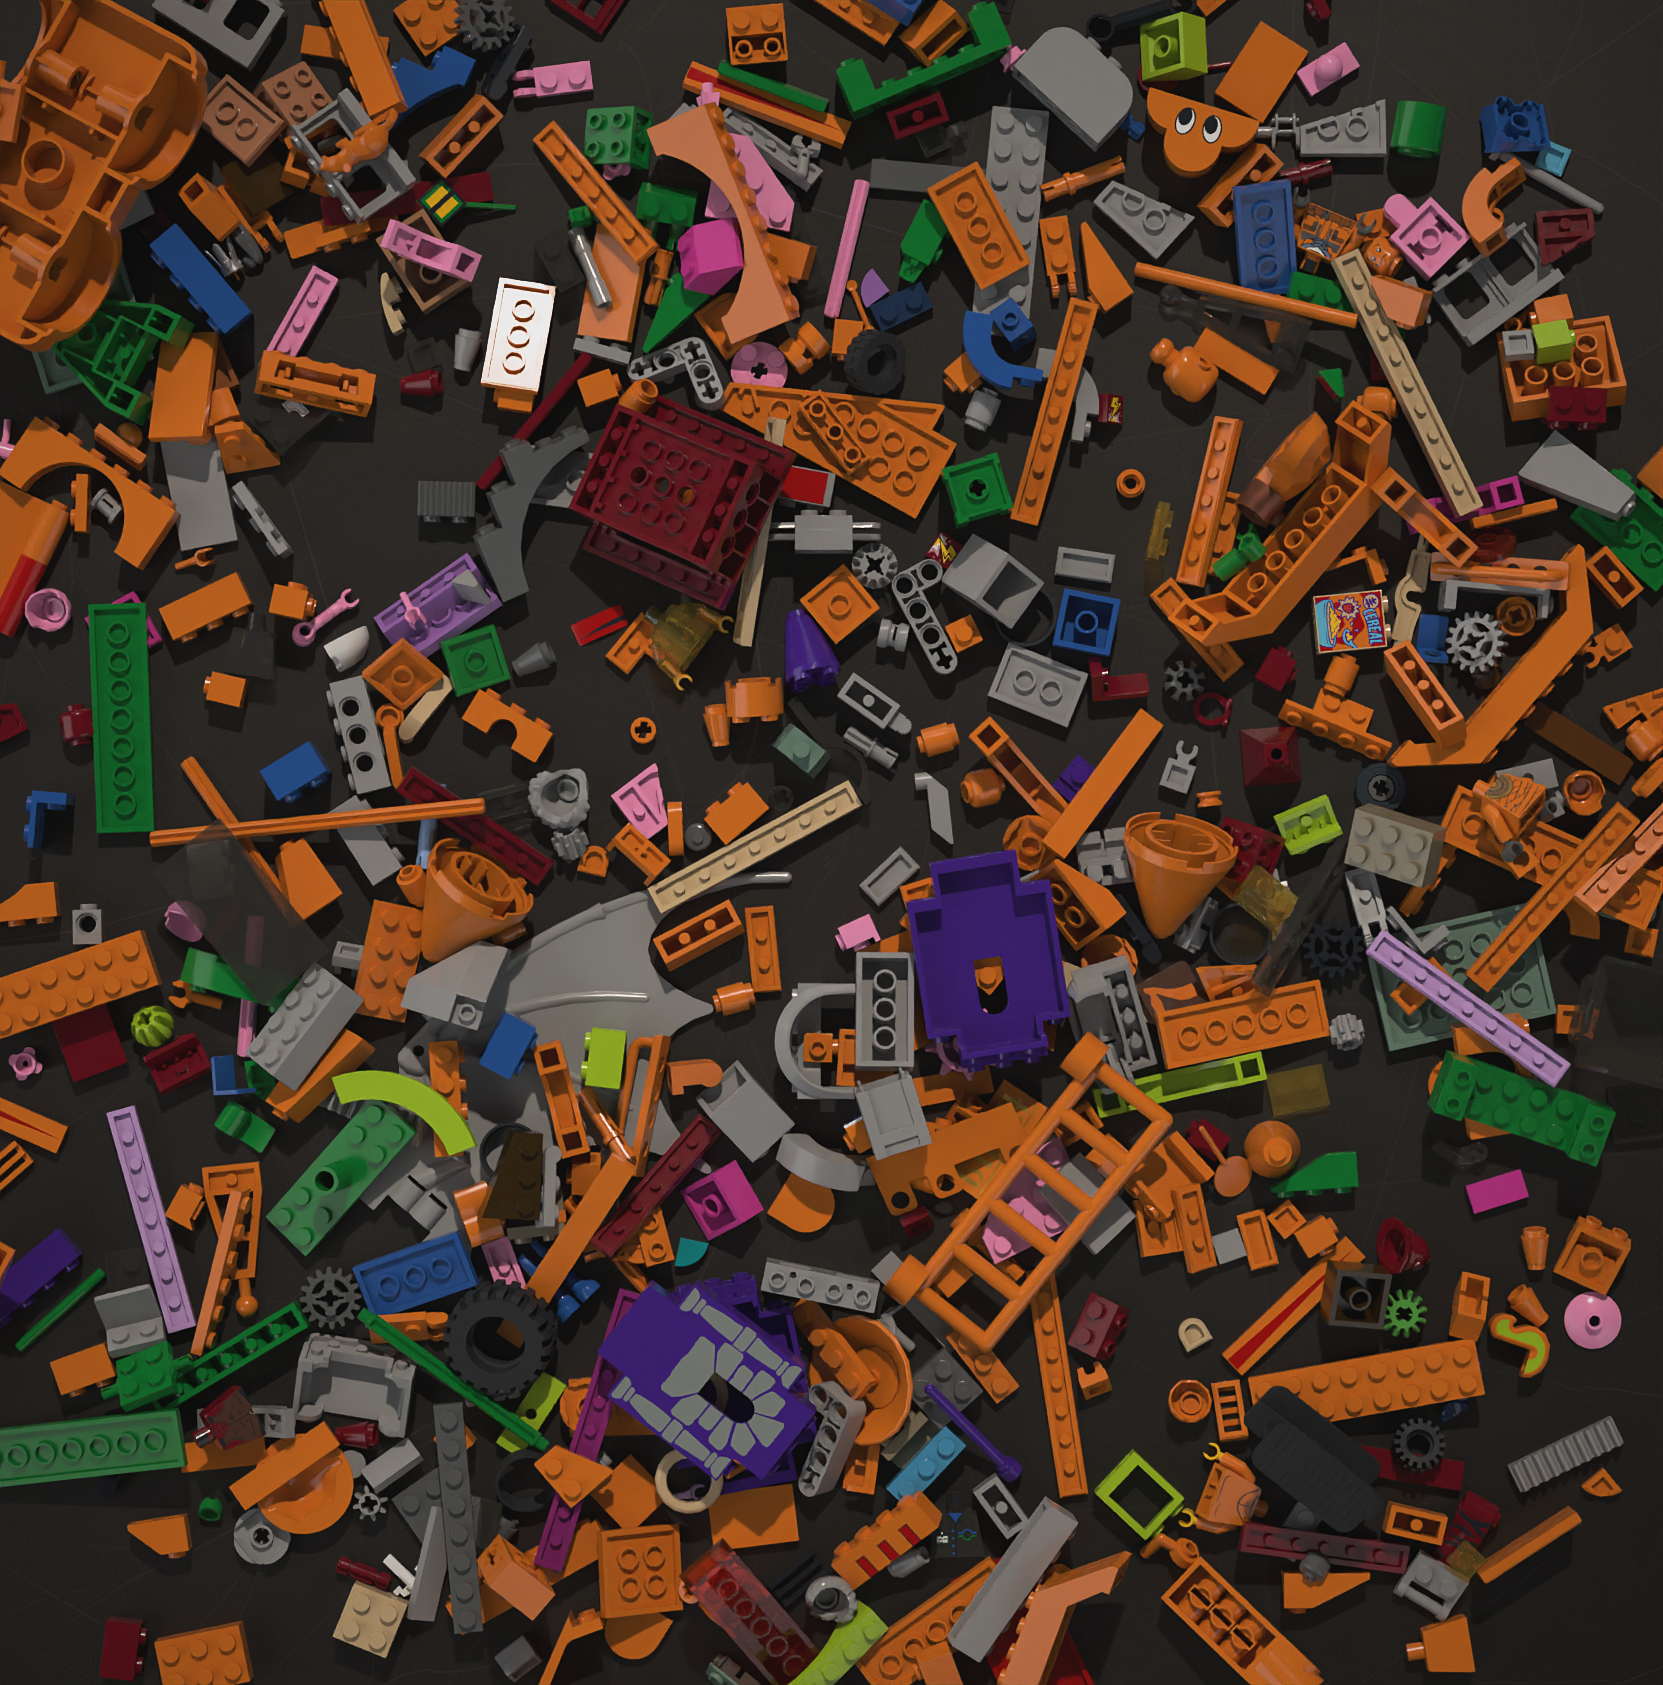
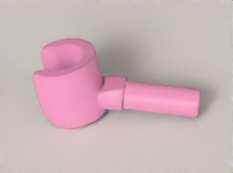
(5, 447)
(412, 613)

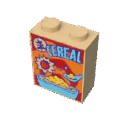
(1350, 622)

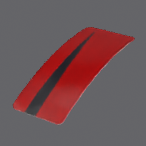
(599, 625)

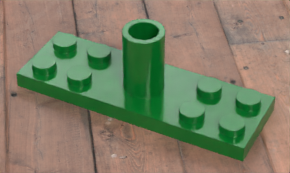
(341, 1175)

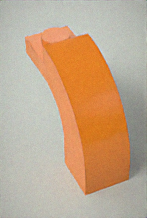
(1480, 201)

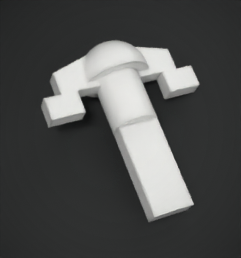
(402, 1573)

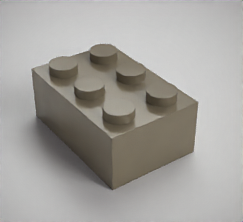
(1395, 845)

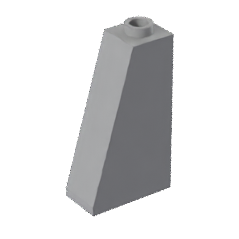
(1575, 477)

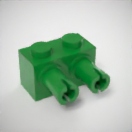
(669, 206)

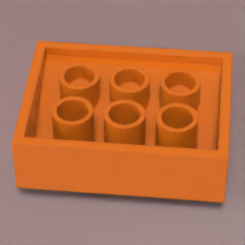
(1592, 365)

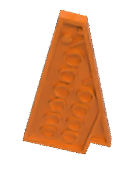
(894, 432)

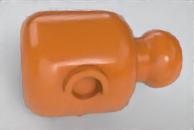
(1186, 371)

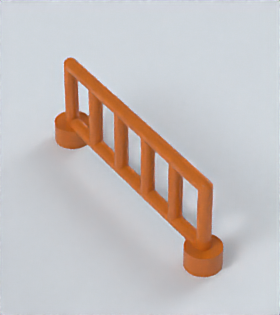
(1084, 1065)

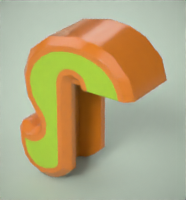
(1525, 1336)

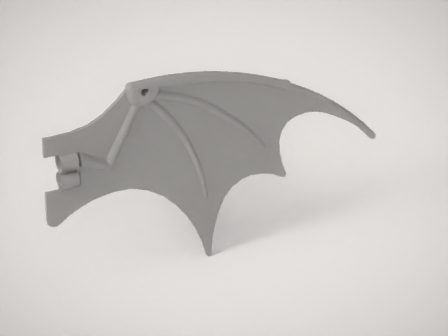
(565, 983)

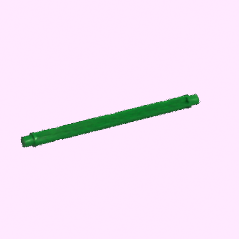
(452, 1379)

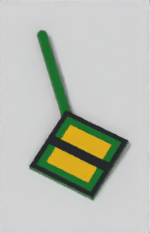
(443, 203)

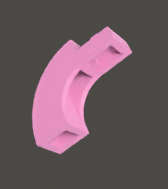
(430, 251)

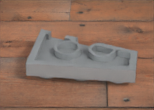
(261, 521)

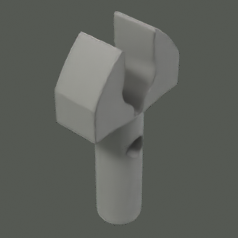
(804, 154)

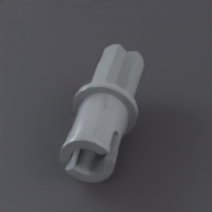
(870, 747)

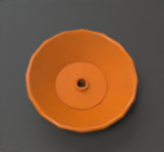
(891, 1395)

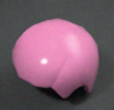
(48, 609)
(181, 924)

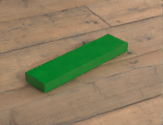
(773, 86)

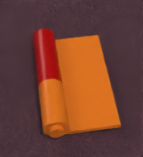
(27, 542)

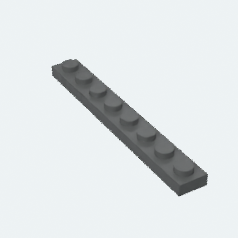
(458, 1517)

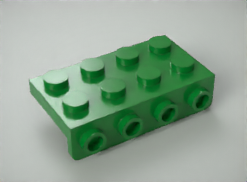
(1632, 539)

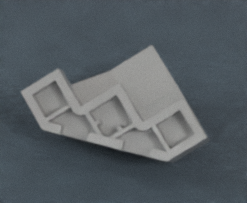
(459, 985)

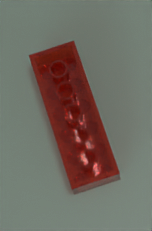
(750, 1614)

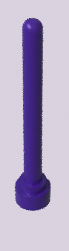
(1007, 1467)

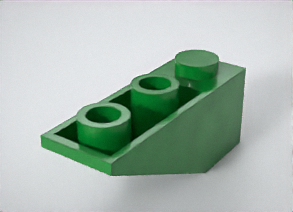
(1327, 1171)

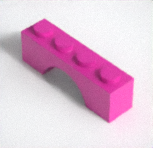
(1494, 496)

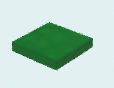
(474, 660)

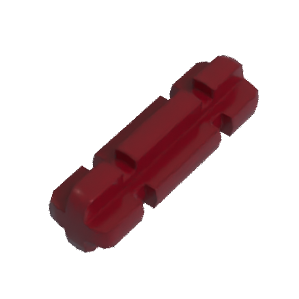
(363, 1573)

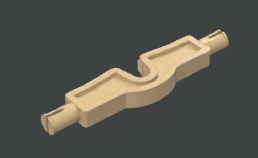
(1415, 581)

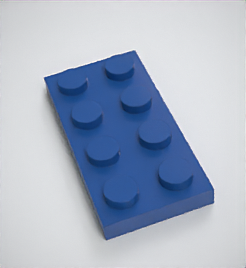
(1265, 235)
(416, 1274)

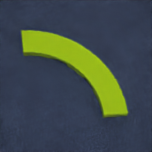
(414, 1096)

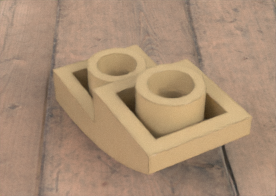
(390, 296)

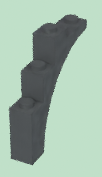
(526, 468)

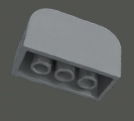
(1077, 84)

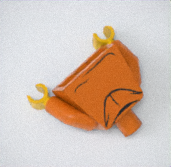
(1227, 1497)

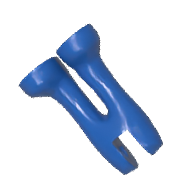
(566, 1304)

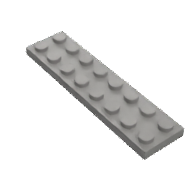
(1014, 175)

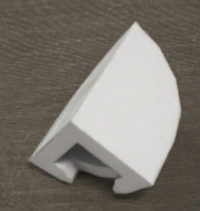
(349, 648)

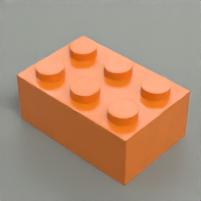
(205, 1656)

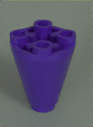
(807, 653)

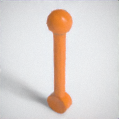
(851, 286)

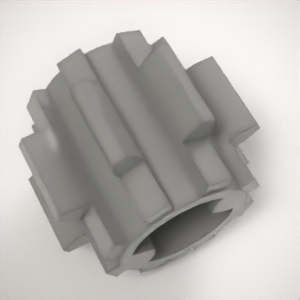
(570, 842)
(1346, 1032)

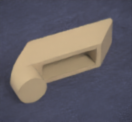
(424, 710)

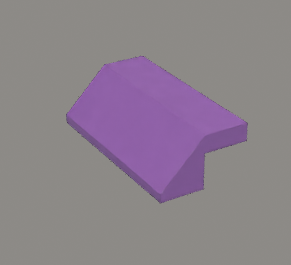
(443, 608)

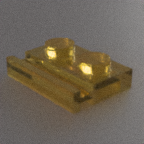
(1157, 544)
(1265, 898)
(1297, 1089)

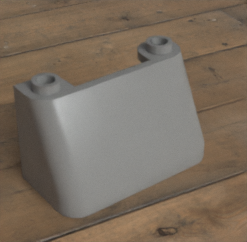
(354, 1381)

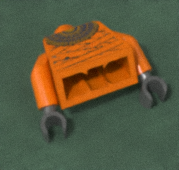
(1510, 807)

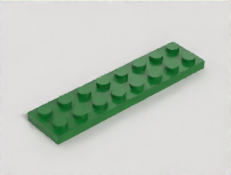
(121, 717)
(91, 1447)

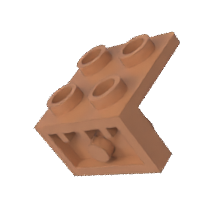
(293, 96)

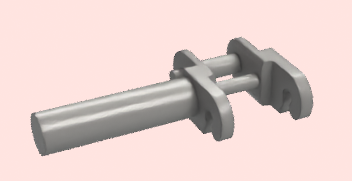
(1268, 132)

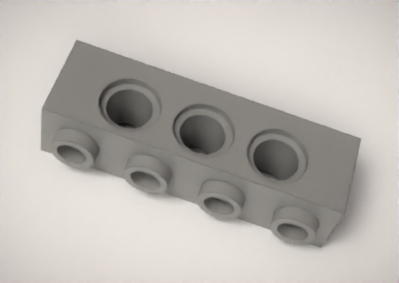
(379, 775)

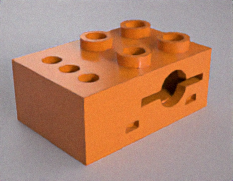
(515, 1577)

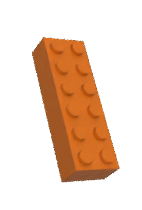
(76, 983)

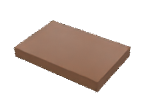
(240, 121)

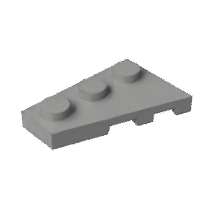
(1347, 135)
(1142, 218)

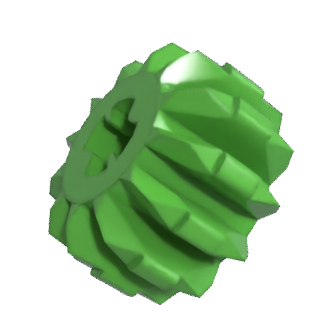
(1413, 1313)

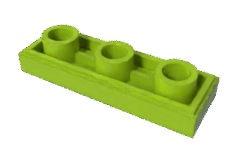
(540, 1398)

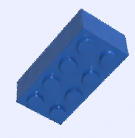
(201, 279)

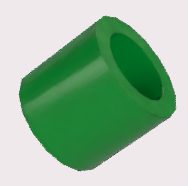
(1418, 129)

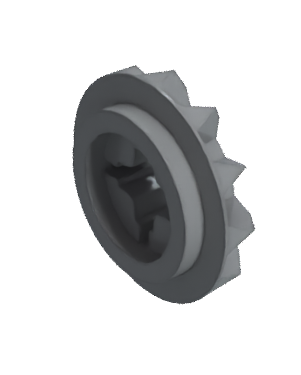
(888, 566)

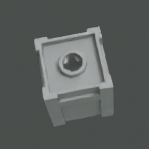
(892, 1114)

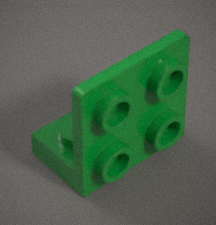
(618, 136)

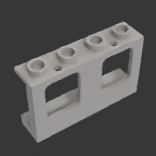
(209, 27)
(387, 166)
(1503, 298)
(820, 1285)

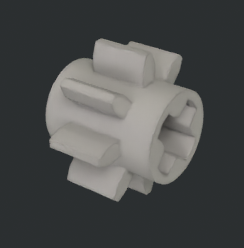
(366, 1510)

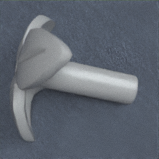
(887, 1320)

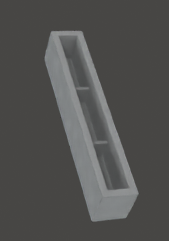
(1013, 1579)

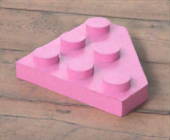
(771, 196)

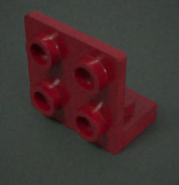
(1255, 847)

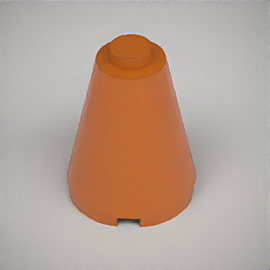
(1272, 1149)

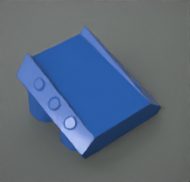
(1514, 126)

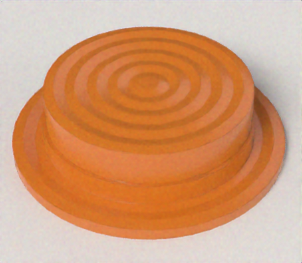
(312, 1497)

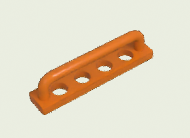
(1527, 576)
(651, 1094)

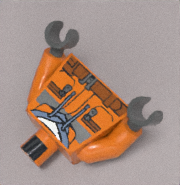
(1323, 233)

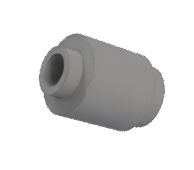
(982, 409)

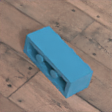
(927, 1463)

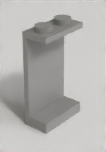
(1449, 588)

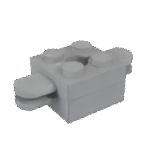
(824, 532)

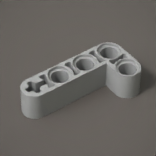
(929, 621)
(833, 1439)

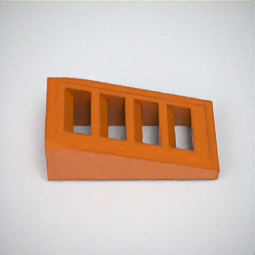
(1233, 1435)

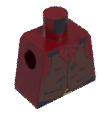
(229, 1421)

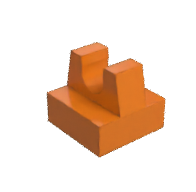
(1094, 1383)

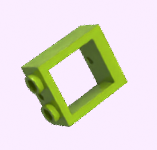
(1118, 1474)

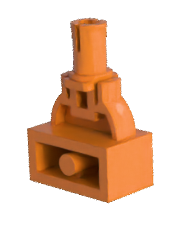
(646, 1247)

